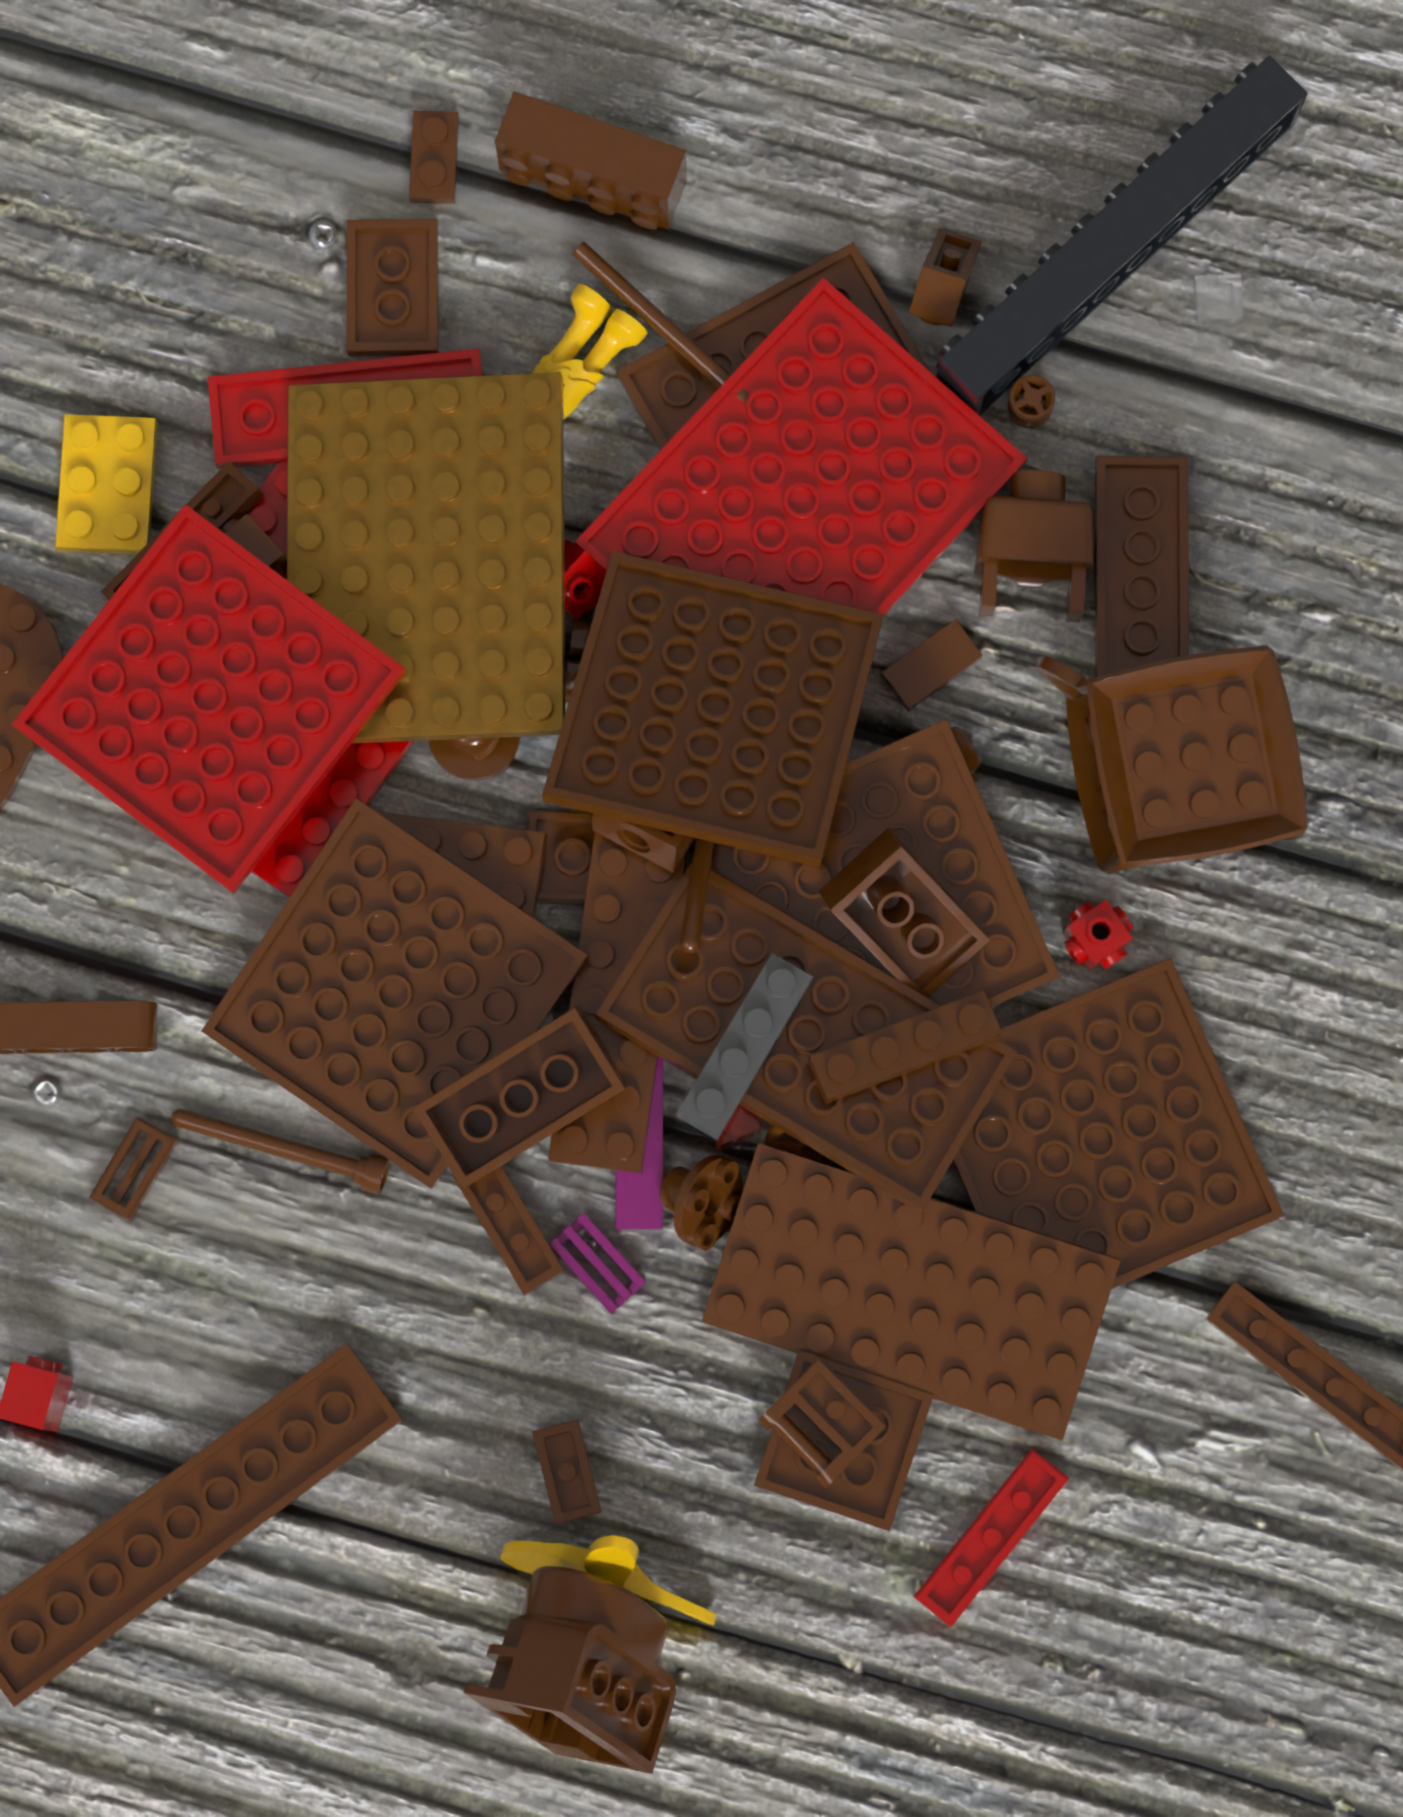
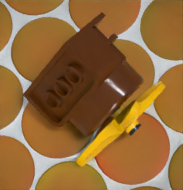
(586, 1654)

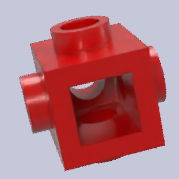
(582, 580)
(1091, 951)

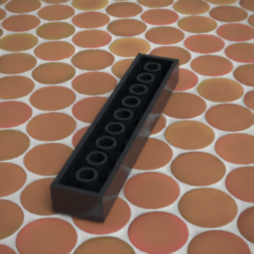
(1122, 235)

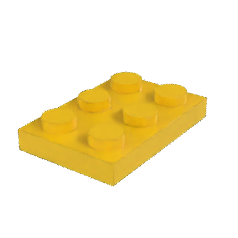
(106, 484)

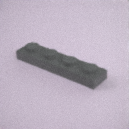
(744, 1046)

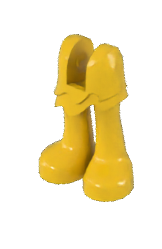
(583, 376)

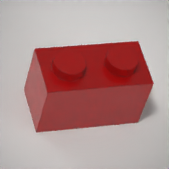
(36, 1394)

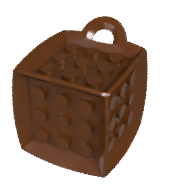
(1183, 756)

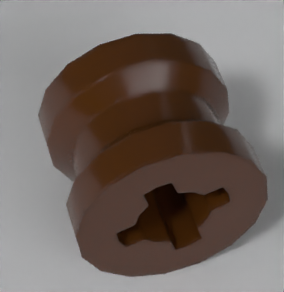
(1035, 393)

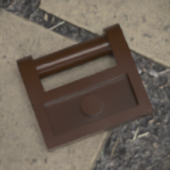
(835, 1413)

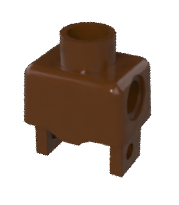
(1035, 540)

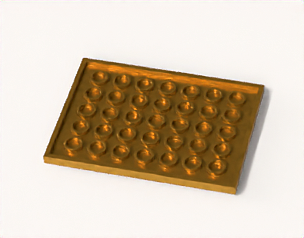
(440, 541)

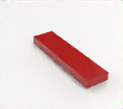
(991, 1537)

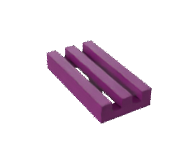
(571, 1233)

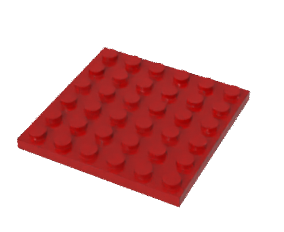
(209, 698)

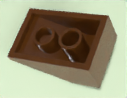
(903, 915)

